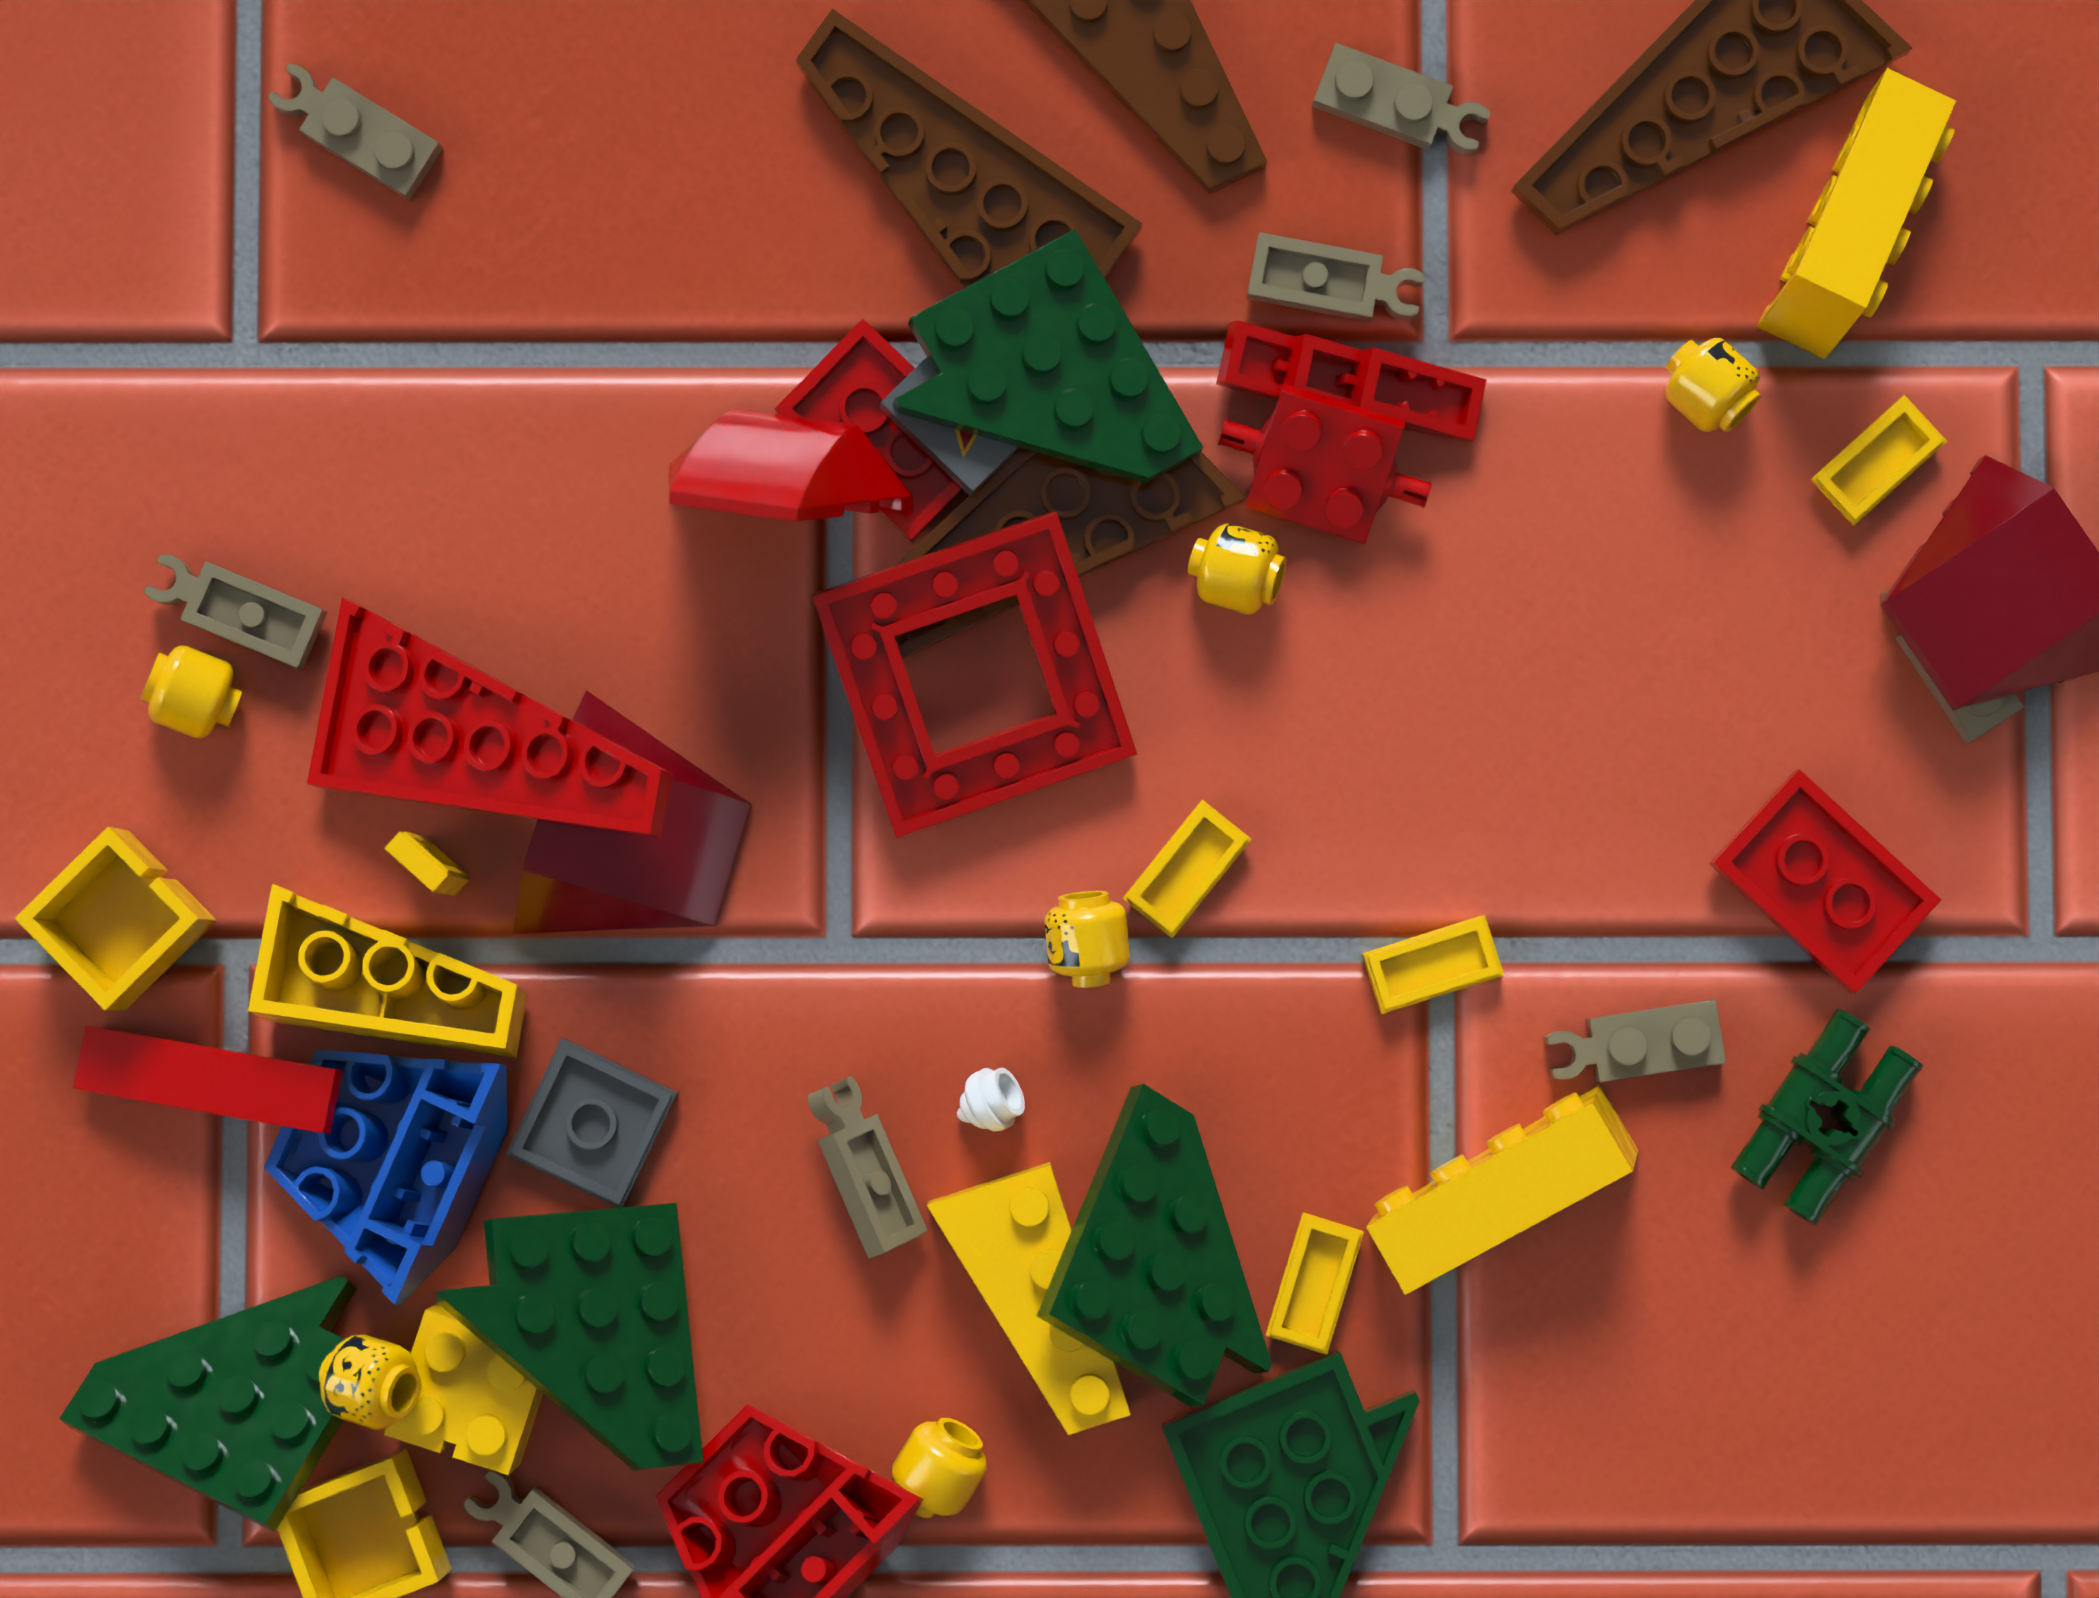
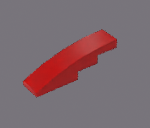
(1401, 387)
(208, 1079)

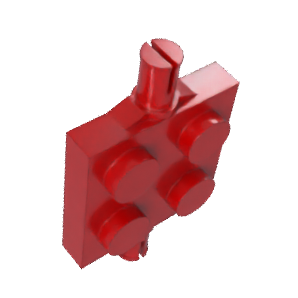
(1324, 463)

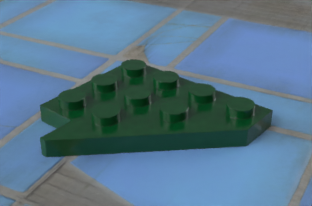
(1050, 368)
(1154, 1259)
(596, 1323)
(225, 1403)
(1289, 1477)

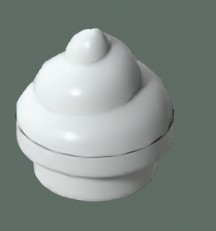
(991, 1100)

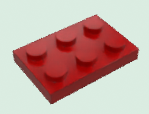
(849, 390)
(1825, 881)

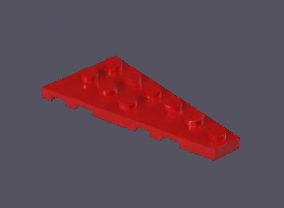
(443, 733)

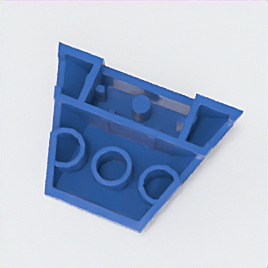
(399, 1160)

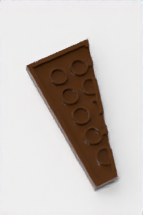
(1167, 75)
(1700, 89)
(951, 167)
(1097, 510)

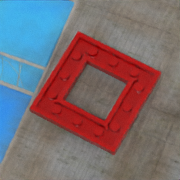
(1087, 717)

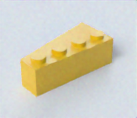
(1861, 215)
(365, 981)
(1503, 1189)
(1010, 1245)

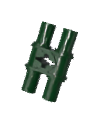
(1861, 1113)

